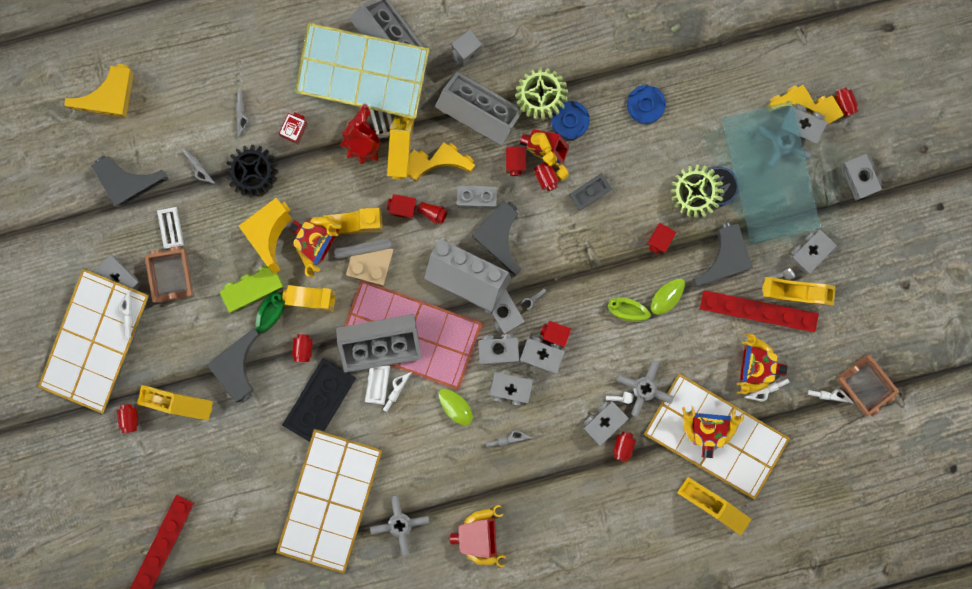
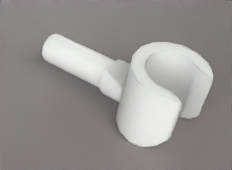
(627, 398)

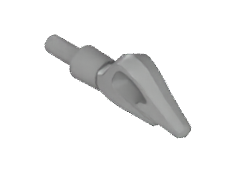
(240, 114)
(198, 168)
(510, 439)

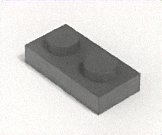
(590, 192)

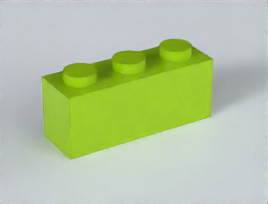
(250, 289)

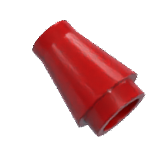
(434, 213)

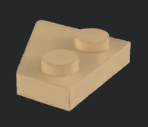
(371, 266)

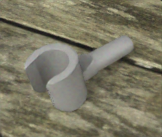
(787, 273)
(534, 298)

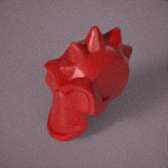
(361, 138)

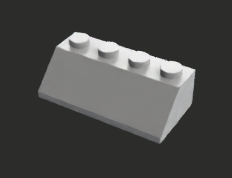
(382, 20)
(479, 108)
(467, 275)
(378, 343)

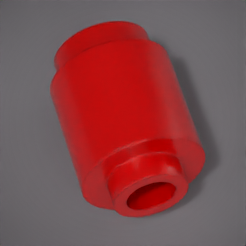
(846, 101)
(546, 177)
(302, 348)
(127, 418)
(624, 446)

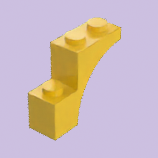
(799, 95)
(444, 157)
(798, 291)

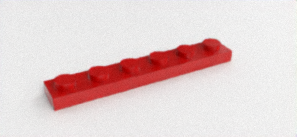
(759, 311)
(163, 543)

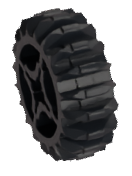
(246, 178)

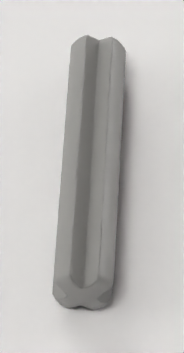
(362, 248)

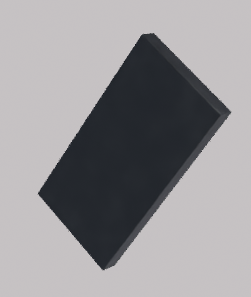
(319, 400)

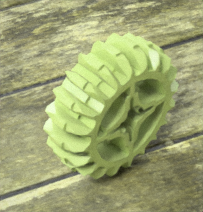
(549, 93)
(683, 181)

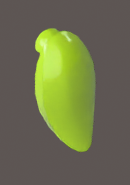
(667, 296)
(628, 310)
(455, 407)

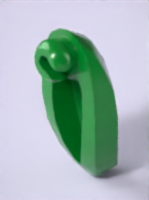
(269, 312)

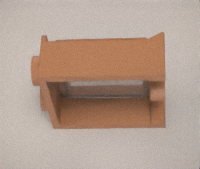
(169, 275)
(867, 385)

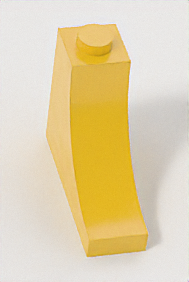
(111, 97)
(399, 147)
(359, 222)
(264, 230)
(310, 298)
(175, 403)
(714, 506)

